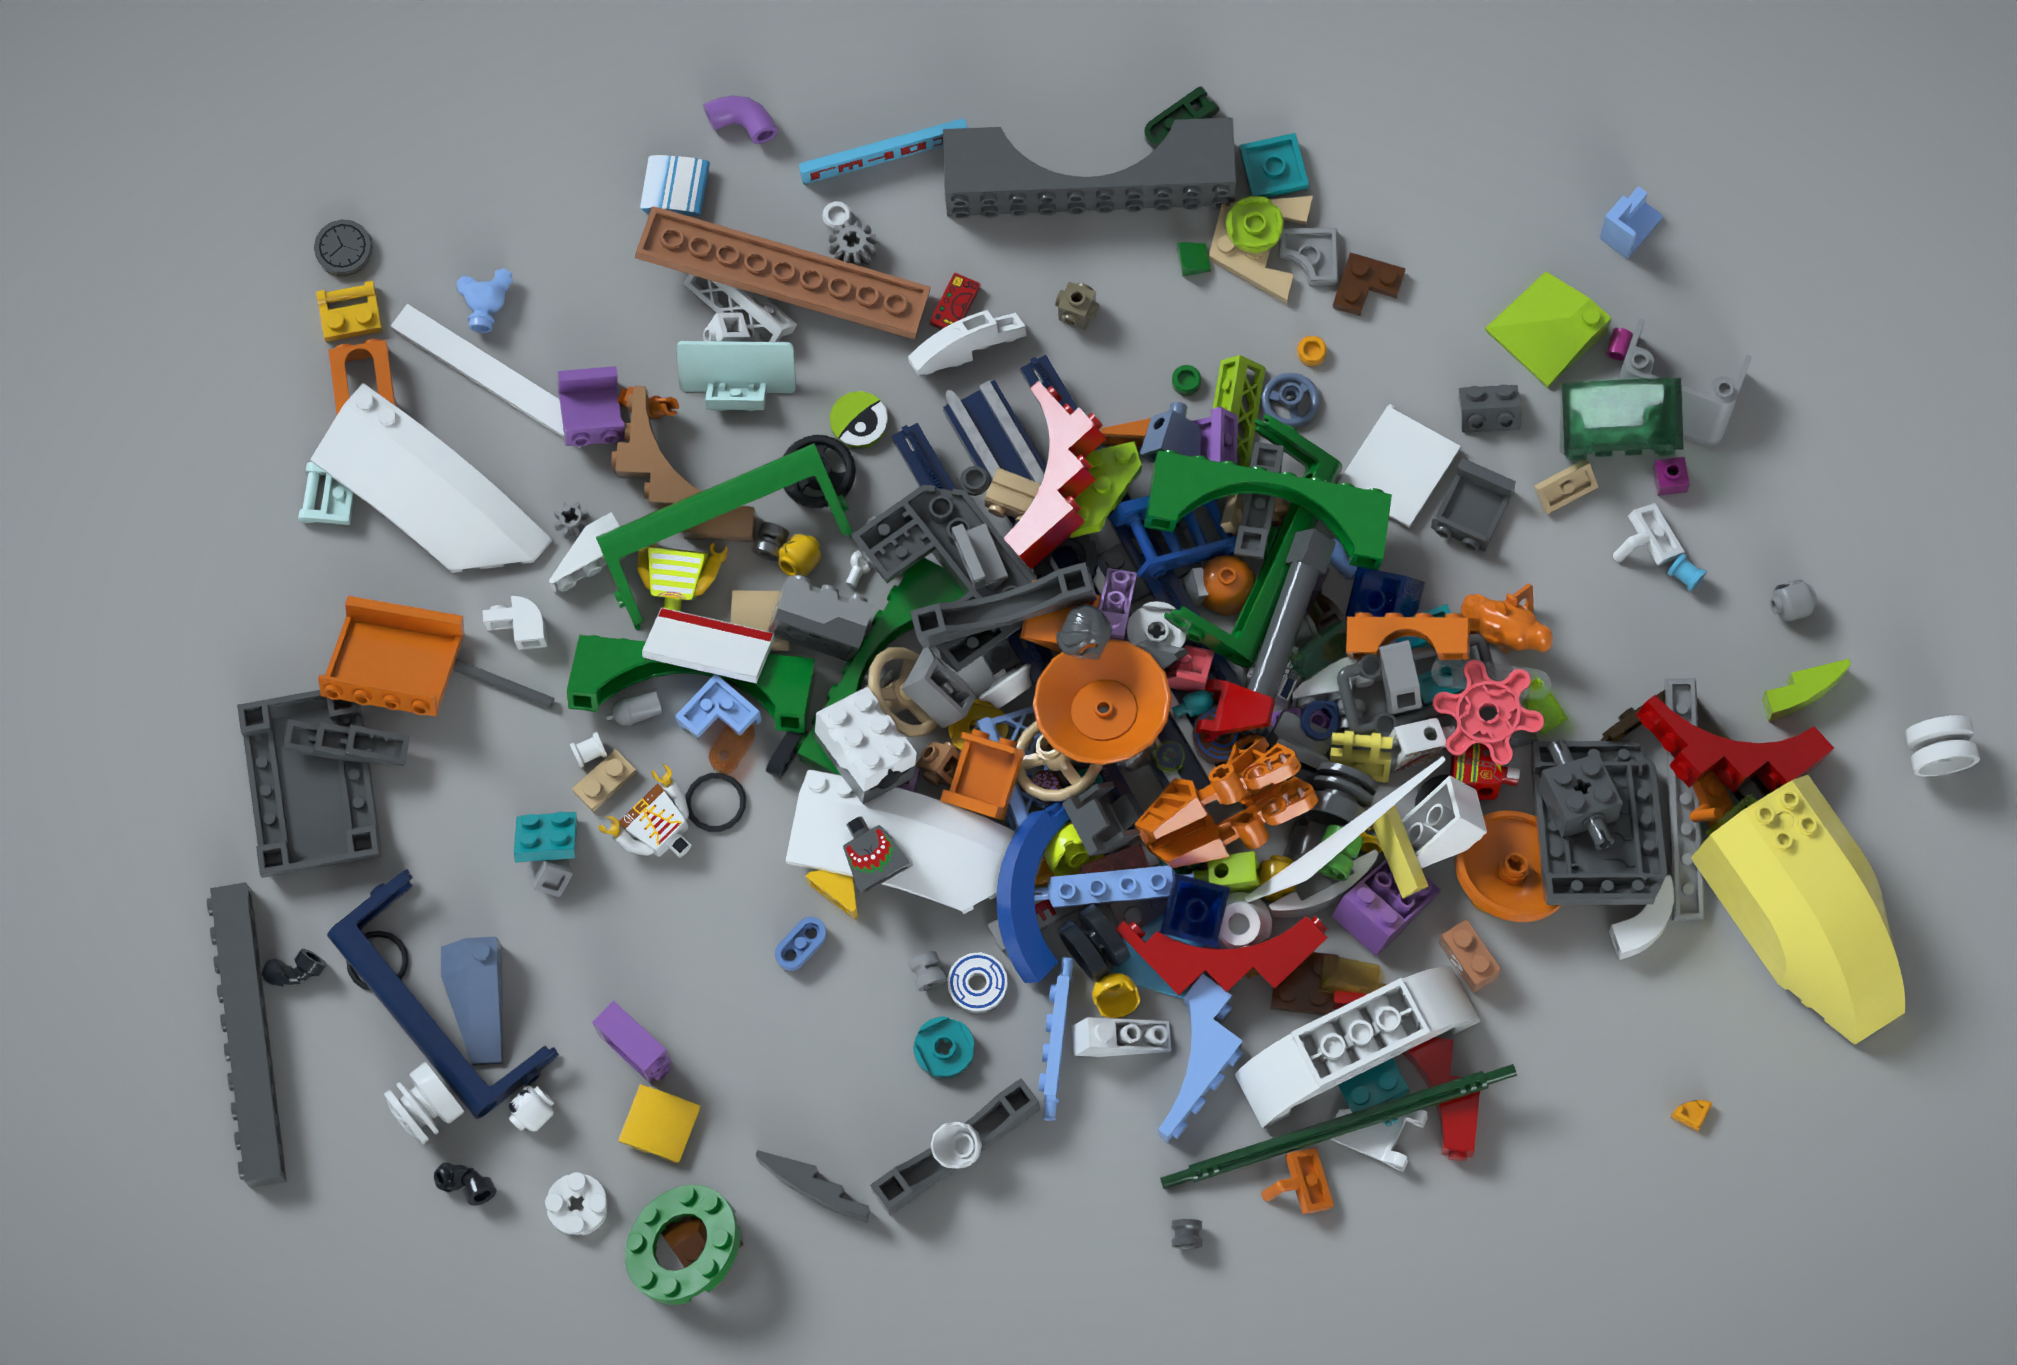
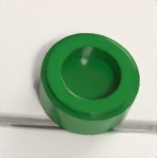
(1186, 380)

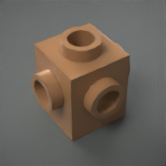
(939, 763)

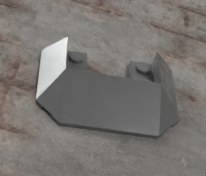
(924, 526)

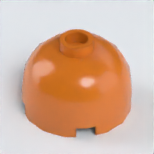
(1227, 583)

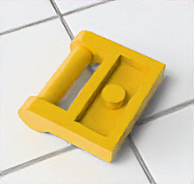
(352, 319)

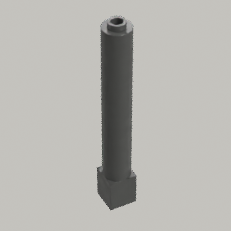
(1307, 560)

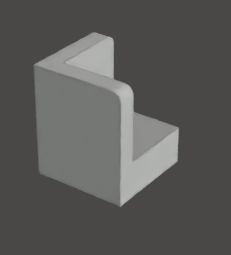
(550, 875)

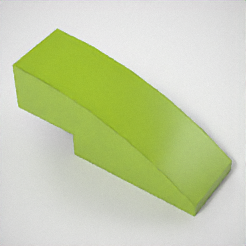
(1803, 689)

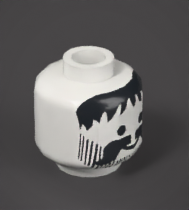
(531, 1109)

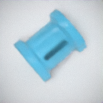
(1686, 572)

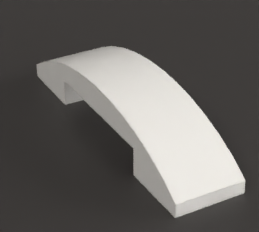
(1292, 906)

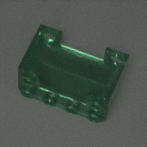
(1620, 417)

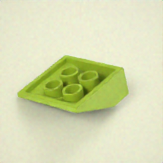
(1549, 327)

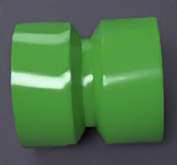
(1341, 865)

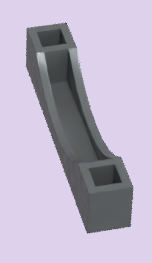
(1046, 595)
(923, 1171)

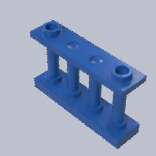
(1134, 511)

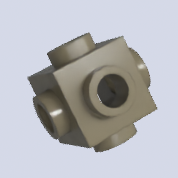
(1077, 305)

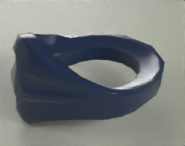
(1330, 709)

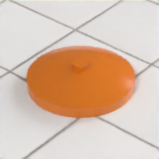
(1504, 869)

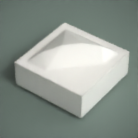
(1195, 586)

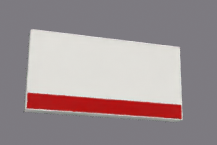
(708, 645)

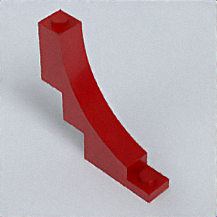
(1183, 963)
(1433, 1063)

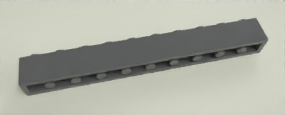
(247, 1035)

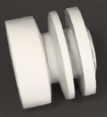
(423, 1103)

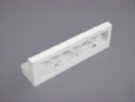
(756, 305)

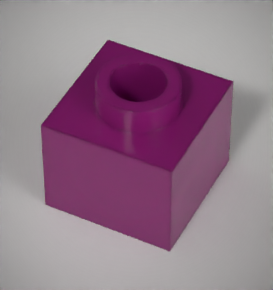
(1670, 484)

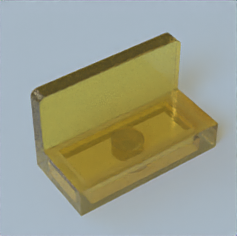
(1348, 975)

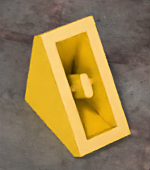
(836, 888)

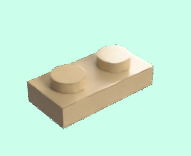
(1566, 486)
(604, 780)

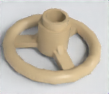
(892, 698)
(1054, 761)

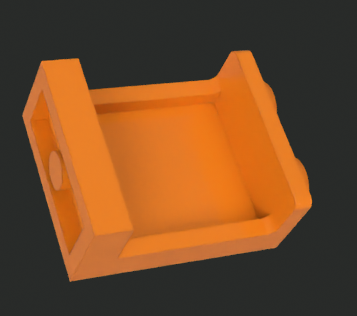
(985, 775)

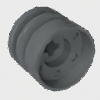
(1340, 794)

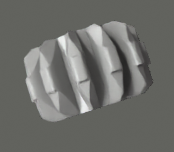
(849, 234)

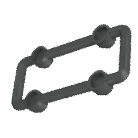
(1370, 667)

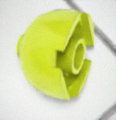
(1066, 852)

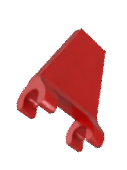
(1237, 710)

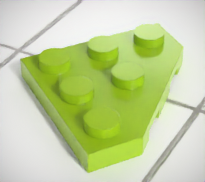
(1113, 473)

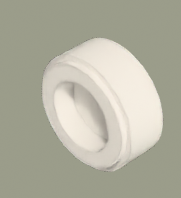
(836, 214)

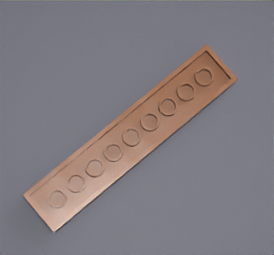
(783, 272)

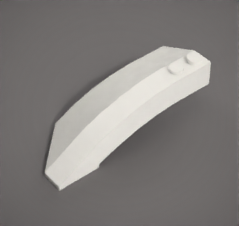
(425, 487)
(951, 848)

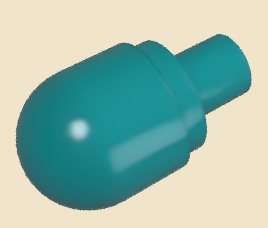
(1194, 704)

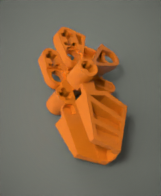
(1185, 834)

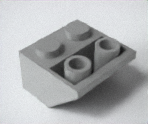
(938, 689)

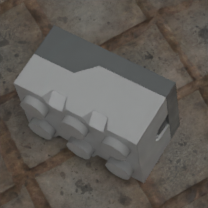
(820, 618)

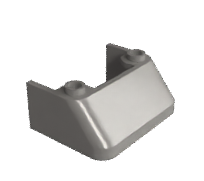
(1703, 413)

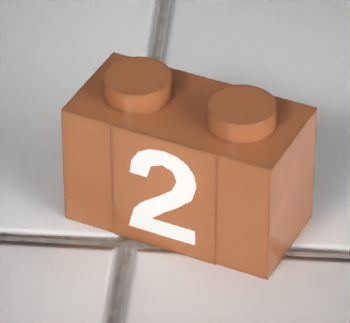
(1469, 956)

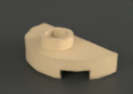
(1232, 514)

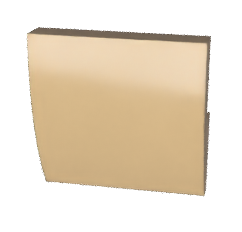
(755, 611)

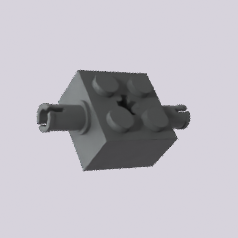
(1580, 795)

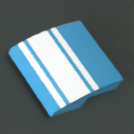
(675, 184)

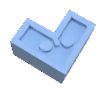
(1629, 223)
(715, 701)

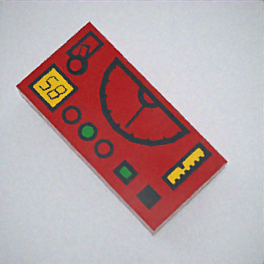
(955, 301)

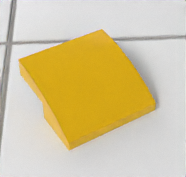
(659, 1123)

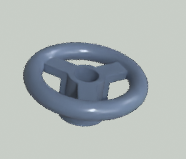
(1290, 389)

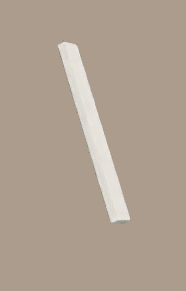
(480, 368)

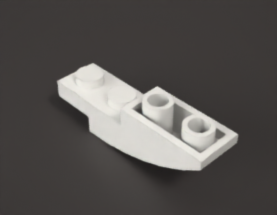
(956, 342)
(1324, 684)

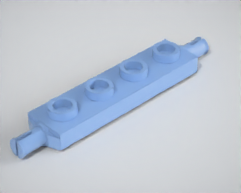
(1108, 887)
(1056, 1025)

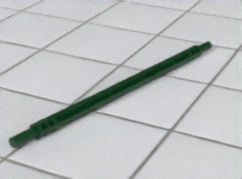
(1338, 1126)

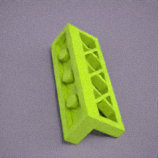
(1229, 391)

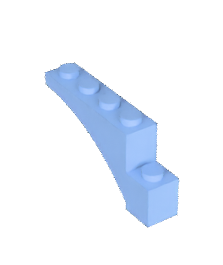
(1211, 1053)

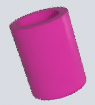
(1619, 343)

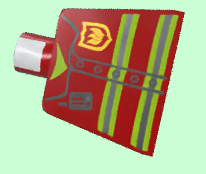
(1481, 773)

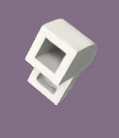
(523, 618)

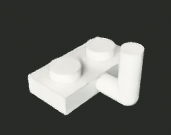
(1652, 532)

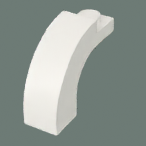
(1640, 932)

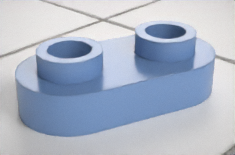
(801, 945)

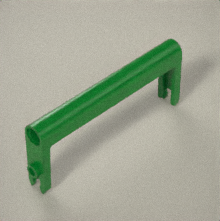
(710, 504)
(1253, 622)

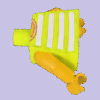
(678, 572)

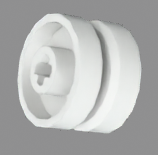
(1942, 745)

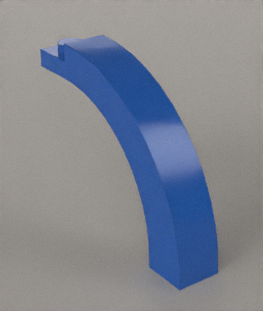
(1016, 893)

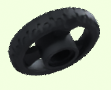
(841, 482)

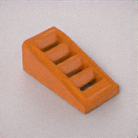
(1126, 433)

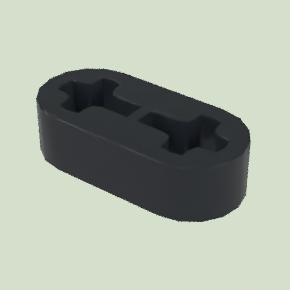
(784, 754)

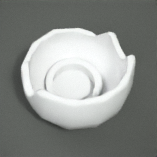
(956, 1145)

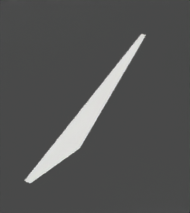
(1315, 859)

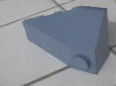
(474, 988)

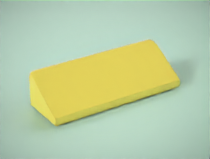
(1399, 853)

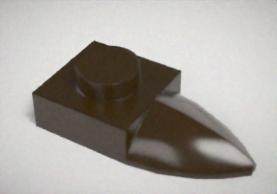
(1325, 612)

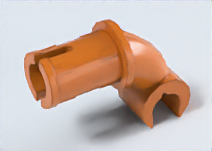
(657, 405)

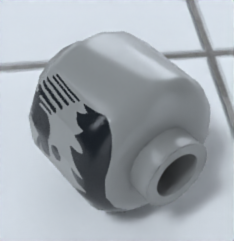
(1793, 600)

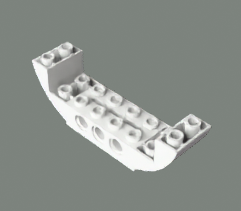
(1354, 1041)

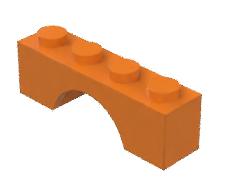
(1446, 635)

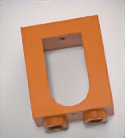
(347, 352)

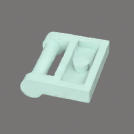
(336, 501)

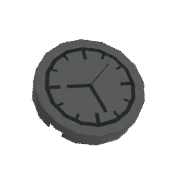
(343, 247)

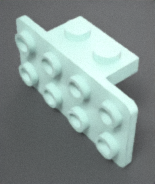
(736, 372)

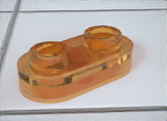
(732, 744)

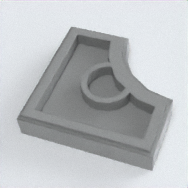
(1314, 252)

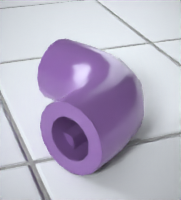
(744, 112)

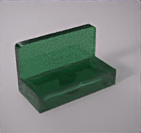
(1320, 651)

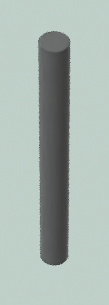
(503, 684)

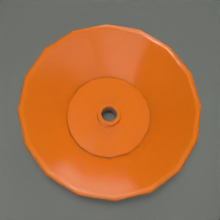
(1076, 689)

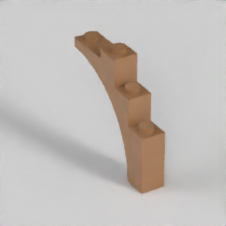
(644, 460)

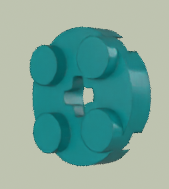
(938, 1064)

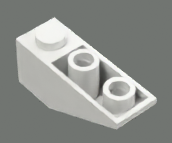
(584, 556)
(1120, 1037)

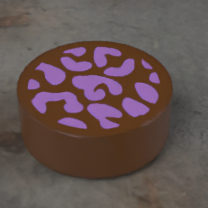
(1046, 780)

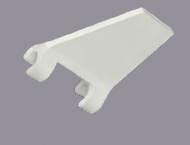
(1380, 1139)

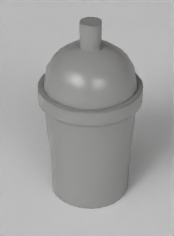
(635, 709)

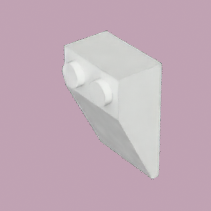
(1445, 822)

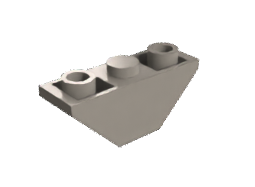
(1399, 678)

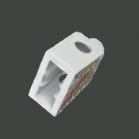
(1418, 743)

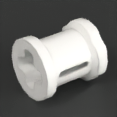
(588, 750)

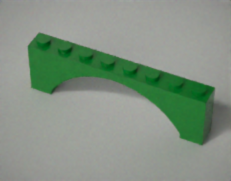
(1352, 514)
(920, 587)
(612, 664)

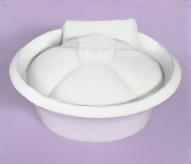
(1007, 686)
(1244, 922)

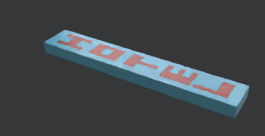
(876, 152)

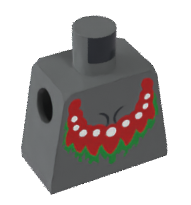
(873, 855)

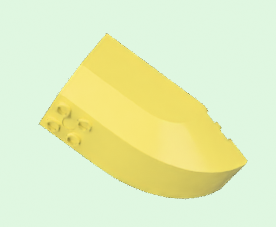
(1808, 907)

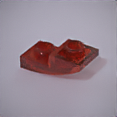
(1124, 859)

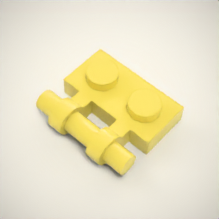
(1371, 762)

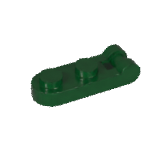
(1159, 126)

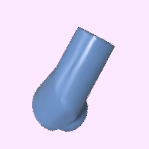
(1340, 561)

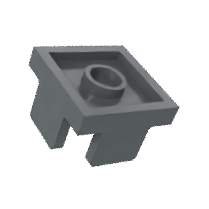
(1100, 822)

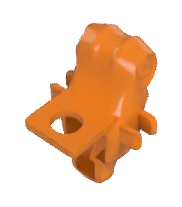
(1507, 621)

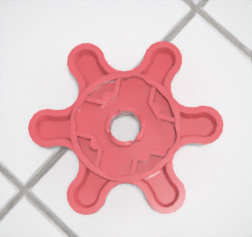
(1485, 692)

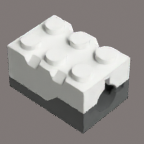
(865, 745)

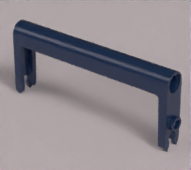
(413, 1018)

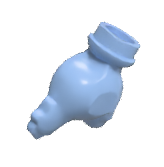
(484, 298)

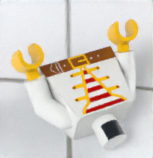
(654, 821)

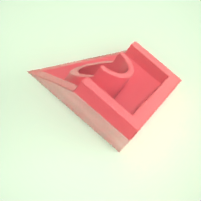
(1191, 671)

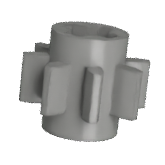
(568, 512)

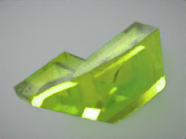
(1548, 707)

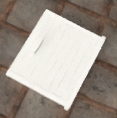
(1403, 462)

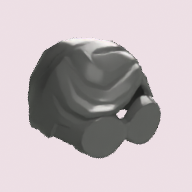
(1082, 627)

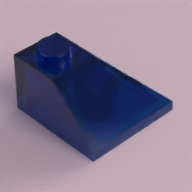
(1384, 593)
(1195, 910)

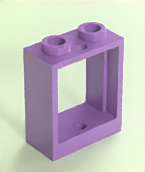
(633, 1043)

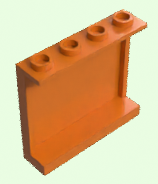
(393, 656)

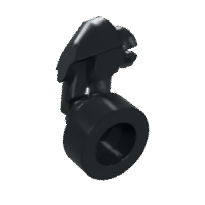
(279, 974)
(453, 1177)

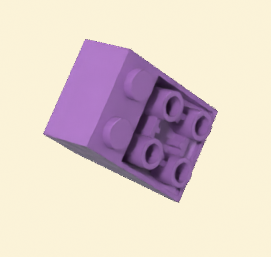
(1376, 910)

